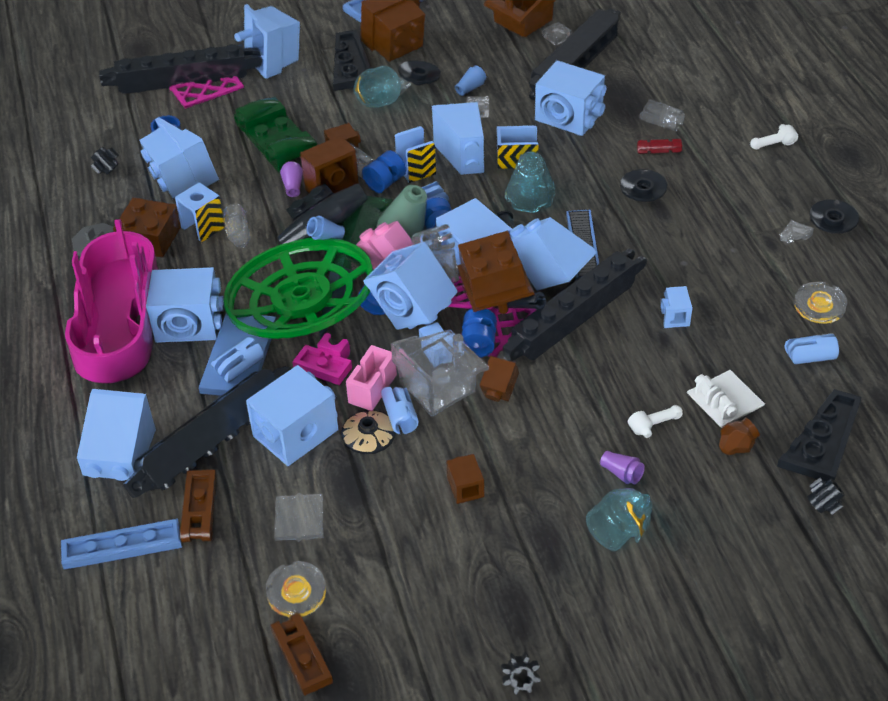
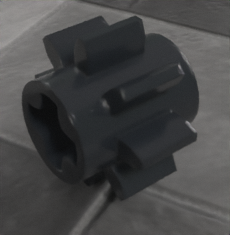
(104, 160)
(826, 495)
(525, 679)

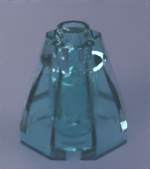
(530, 184)

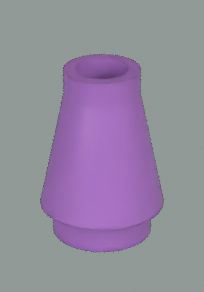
(292, 176)
(625, 467)

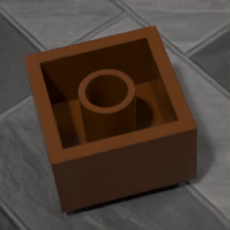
(331, 164)
(153, 220)

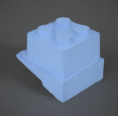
(275, 37)
(177, 158)

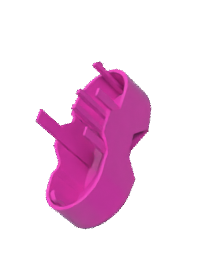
(107, 299)

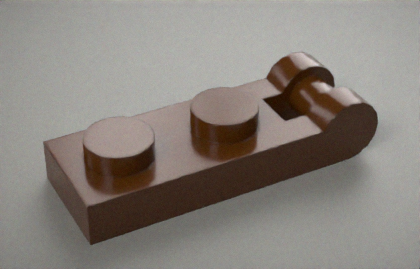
(198, 505)
(301, 654)

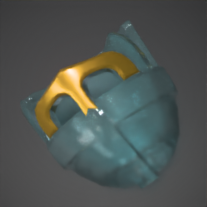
(382, 87)
(619, 517)

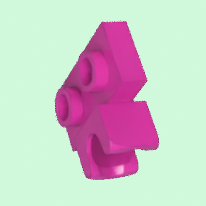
(326, 361)

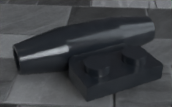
(322, 202)

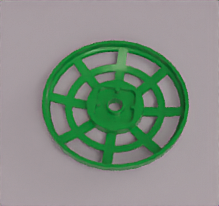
(286, 295)

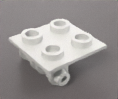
(724, 397)

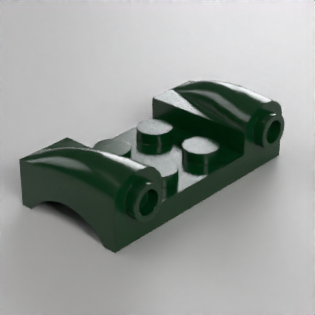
(273, 131)

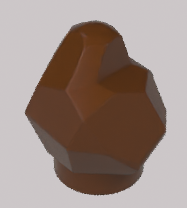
(738, 437)

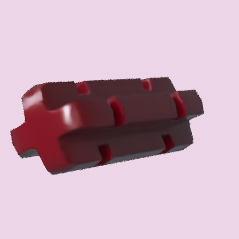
(659, 146)

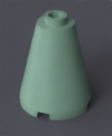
(407, 209)

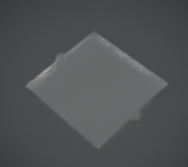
(299, 517)

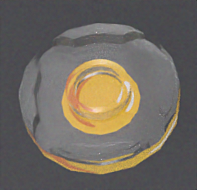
(820, 302)
(296, 589)

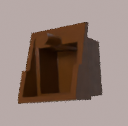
(521, 15)
(392, 26)
(492, 272)

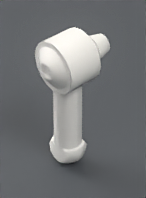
(786, 135)
(642, 423)

